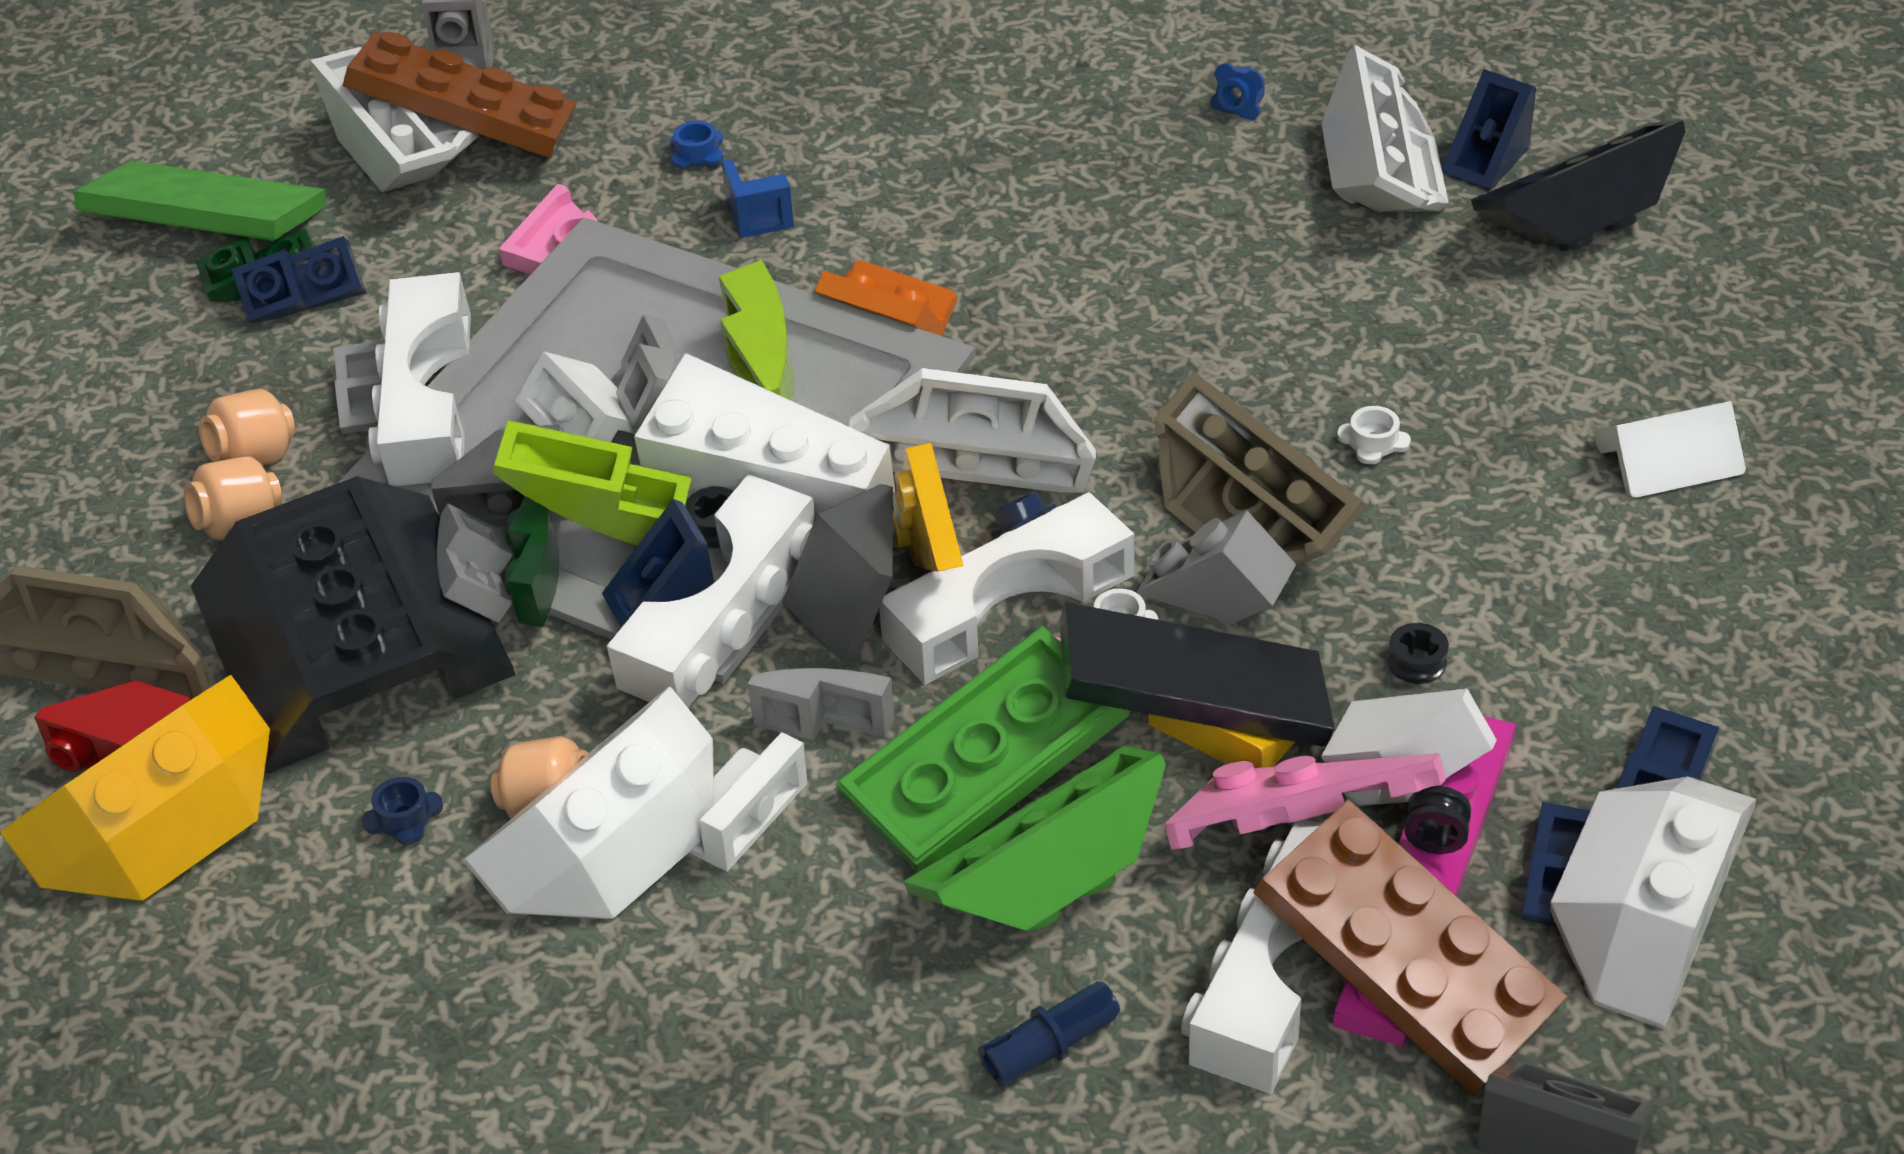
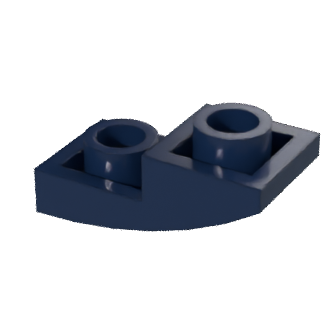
(298, 282)

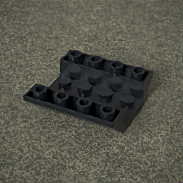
(336, 607)

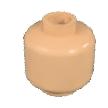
(247, 425)
(229, 492)
(530, 769)

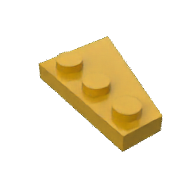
(923, 514)

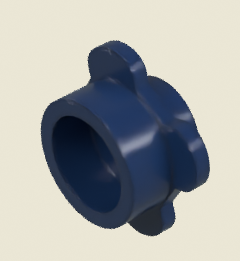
(1019, 513)
(401, 795)

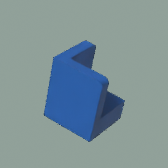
(757, 204)

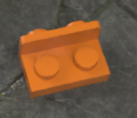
(891, 295)

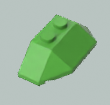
(1053, 847)

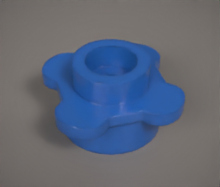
(1250, 84)
(696, 145)

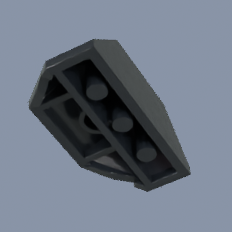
(1589, 189)

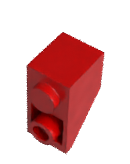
(97, 724)

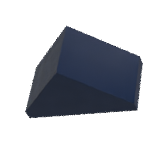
(1492, 131)
(664, 567)

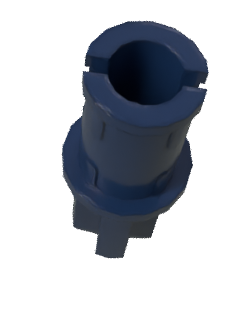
(1048, 1033)

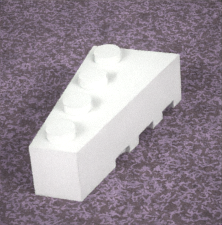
(727, 427)

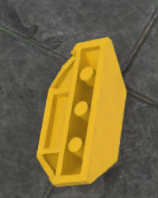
(151, 802)

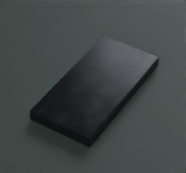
(1194, 675)

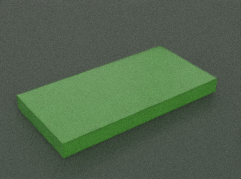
(200, 200)
(976, 753)

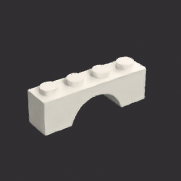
(422, 332)
(1067, 551)
(690, 638)
(1248, 1015)

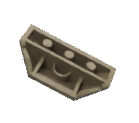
(1228, 462)
(93, 633)

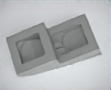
(646, 368)
(355, 378)
(471, 562)
(807, 697)

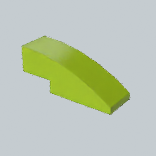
(756, 329)
(587, 480)

